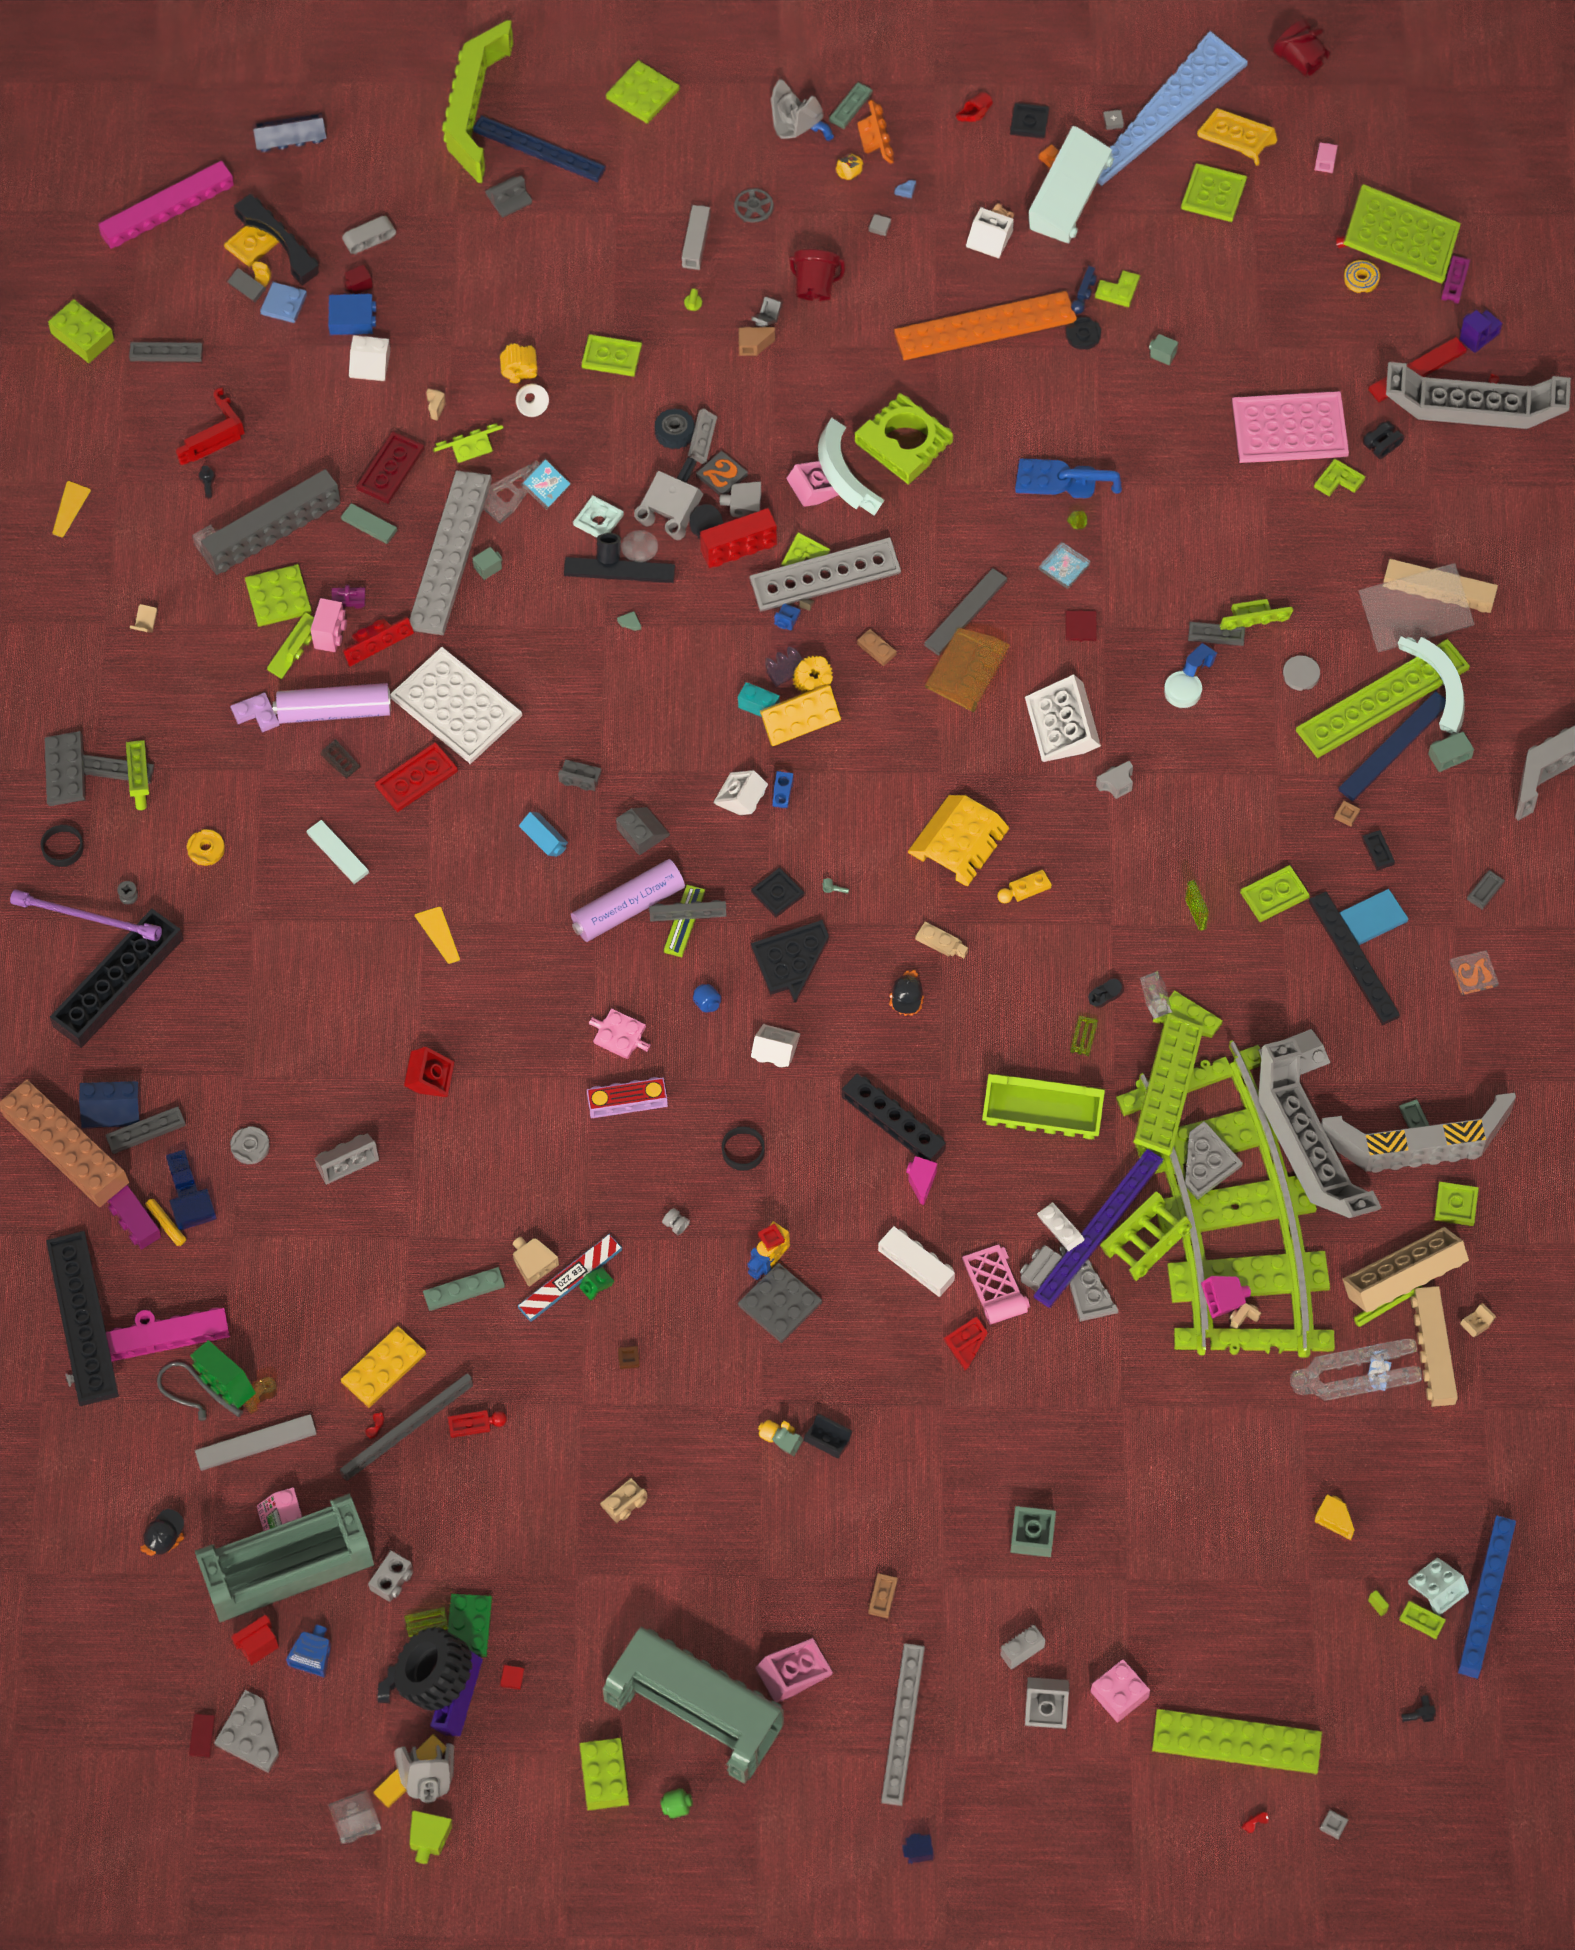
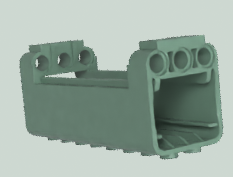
(285, 1559)
(698, 1696)

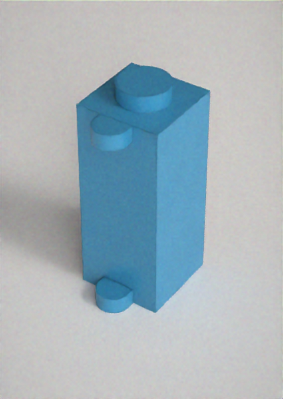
(543, 834)

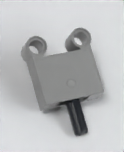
(671, 499)

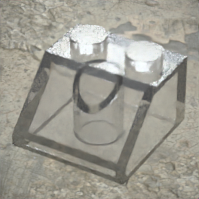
(354, 1817)

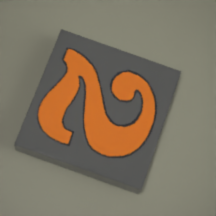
(721, 473)

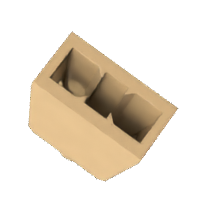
(533, 1259)

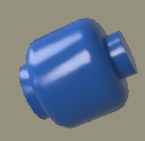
(706, 998)

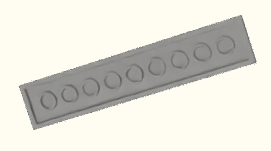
(450, 552)

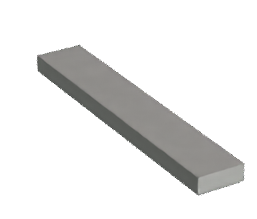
(255, 1442)

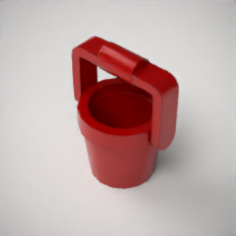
(975, 108)

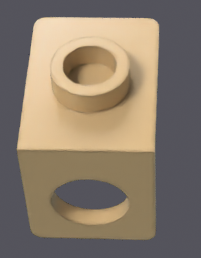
(145, 618)

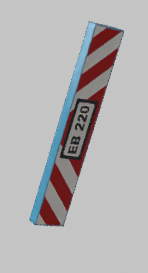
(569, 1278)

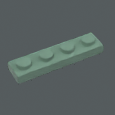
(463, 1289)

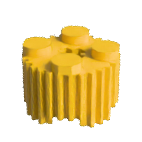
(518, 363)
(816, 666)

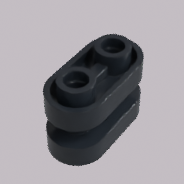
(1383, 439)

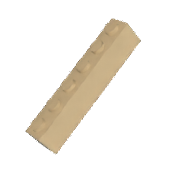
(1478, 594)
(1435, 1346)

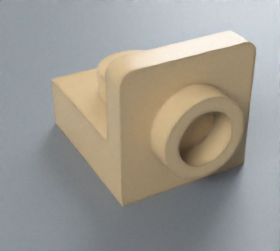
(436, 404)

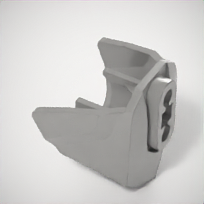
(790, 115)
(425, 1774)

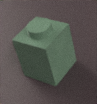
(1163, 349)
(487, 563)

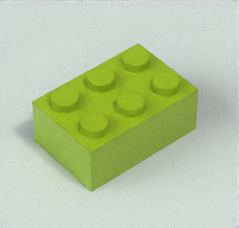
(81, 331)
(604, 1774)

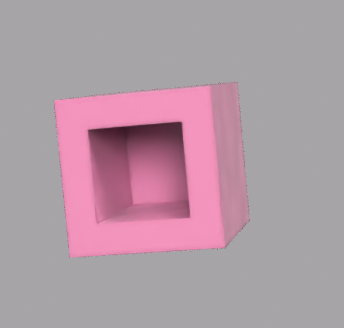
(1326, 157)

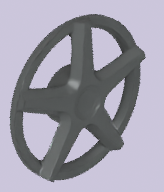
(753, 205)

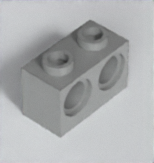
(386, 1575)

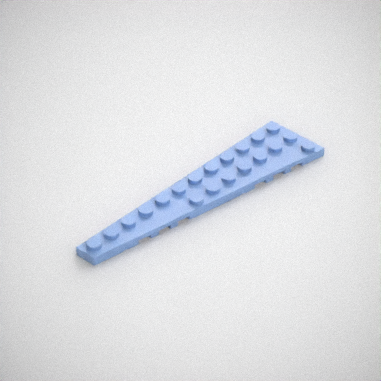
(1191, 85)

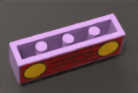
(627, 1097)

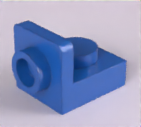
(787, 617)

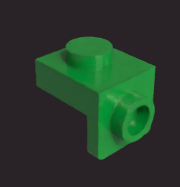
(595, 1282)

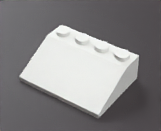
(1062, 720)

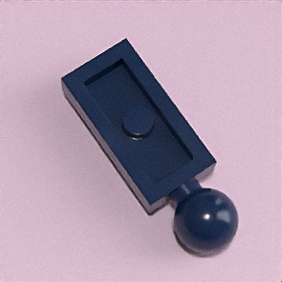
(1084, 292)

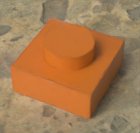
(1049, 155)

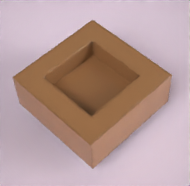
(1347, 813)

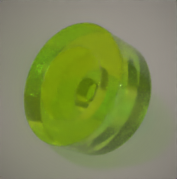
(1077, 519)

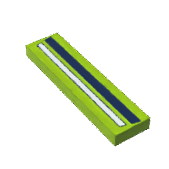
(682, 929)

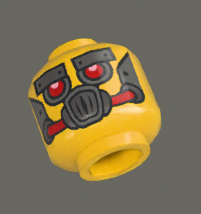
(849, 166)

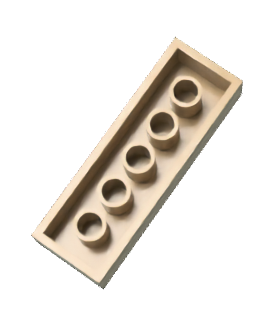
(1405, 1269)

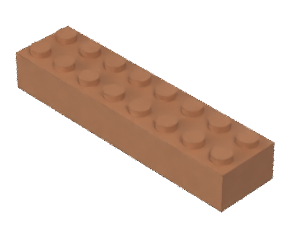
(63, 1143)

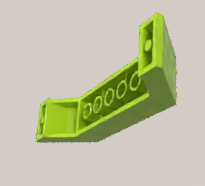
(467, 87)

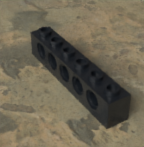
(911, 1140)

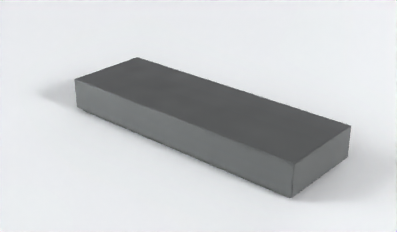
(1213, 634)

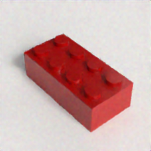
(738, 538)

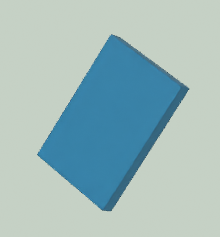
(1374, 917)

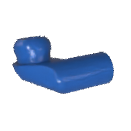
(825, 130)

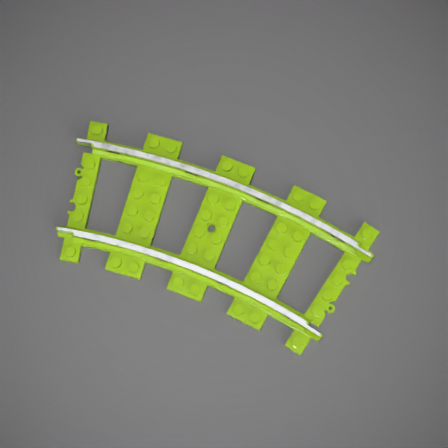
(1278, 1199)

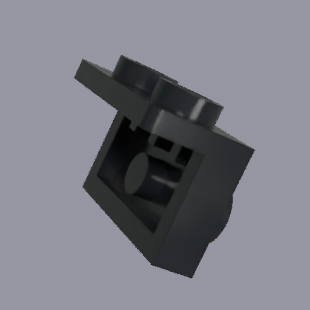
(828, 1436)

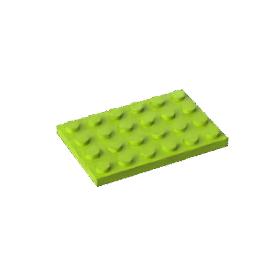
(1402, 233)

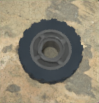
(674, 428)

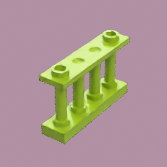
(1138, 1220)

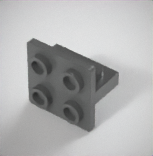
(509, 196)

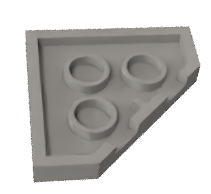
(1208, 1161)
(249, 1733)

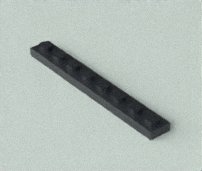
(1354, 958)

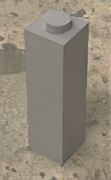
(696, 237)

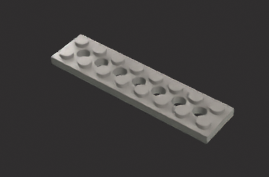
(822, 586)

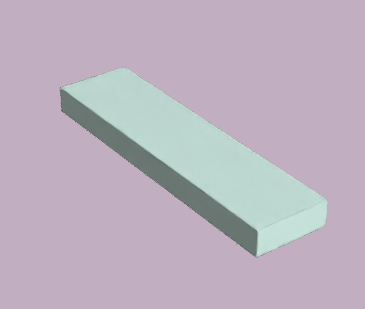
(337, 851)

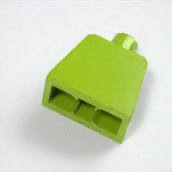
(428, 1834)

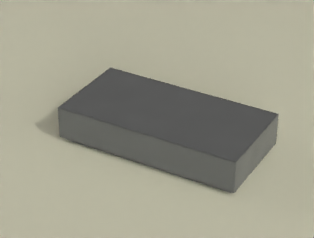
(246, 285)
(1485, 889)

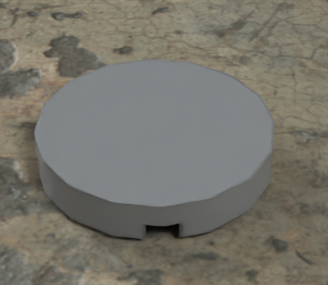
(1301, 673)
(250, 1145)

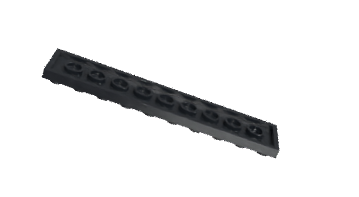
(82, 1318)

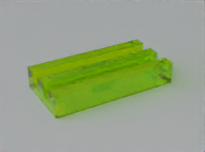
(1080, 1050)
(408, 1618)

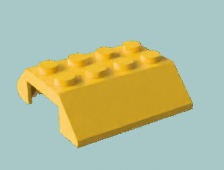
(960, 836)

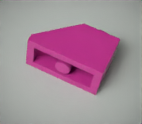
(921, 1177)

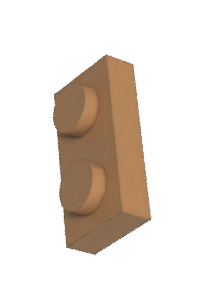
(876, 647)
(883, 1595)

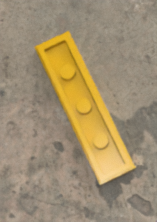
(392, 1788)

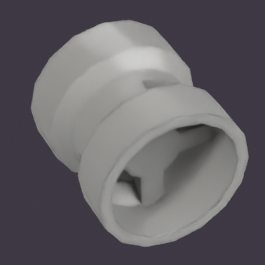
(676, 1221)

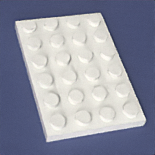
(456, 705)

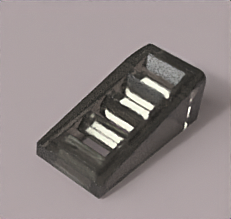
(335, 745)

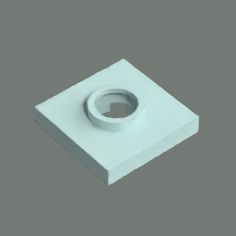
(594, 508)

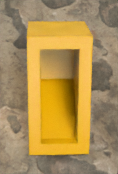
(1335, 1516)

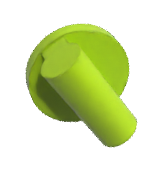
(693, 301)

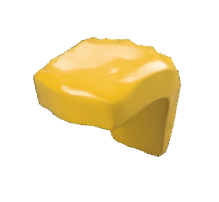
(262, 273)

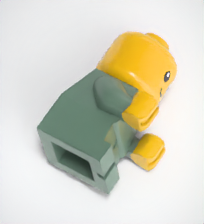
(782, 1437)

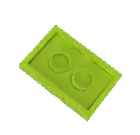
(611, 355)
(1274, 893)

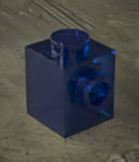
(918, 1848)

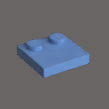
(283, 302)

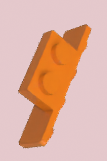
(874, 133)

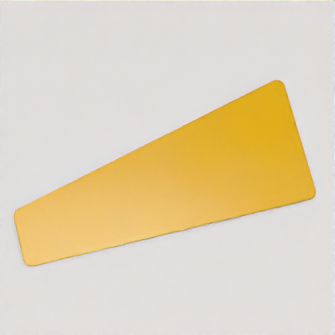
(71, 502)
(436, 927)

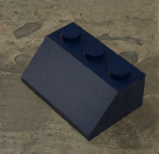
(109, 1104)

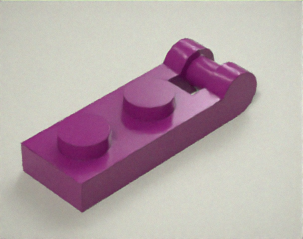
(1455, 279)

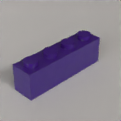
(451, 1718)

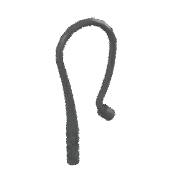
(201, 1413)

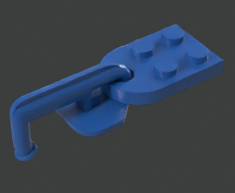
(1055, 477)

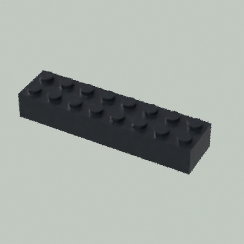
(114, 980)

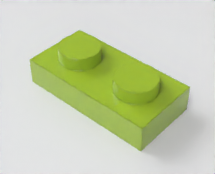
(1422, 1620)

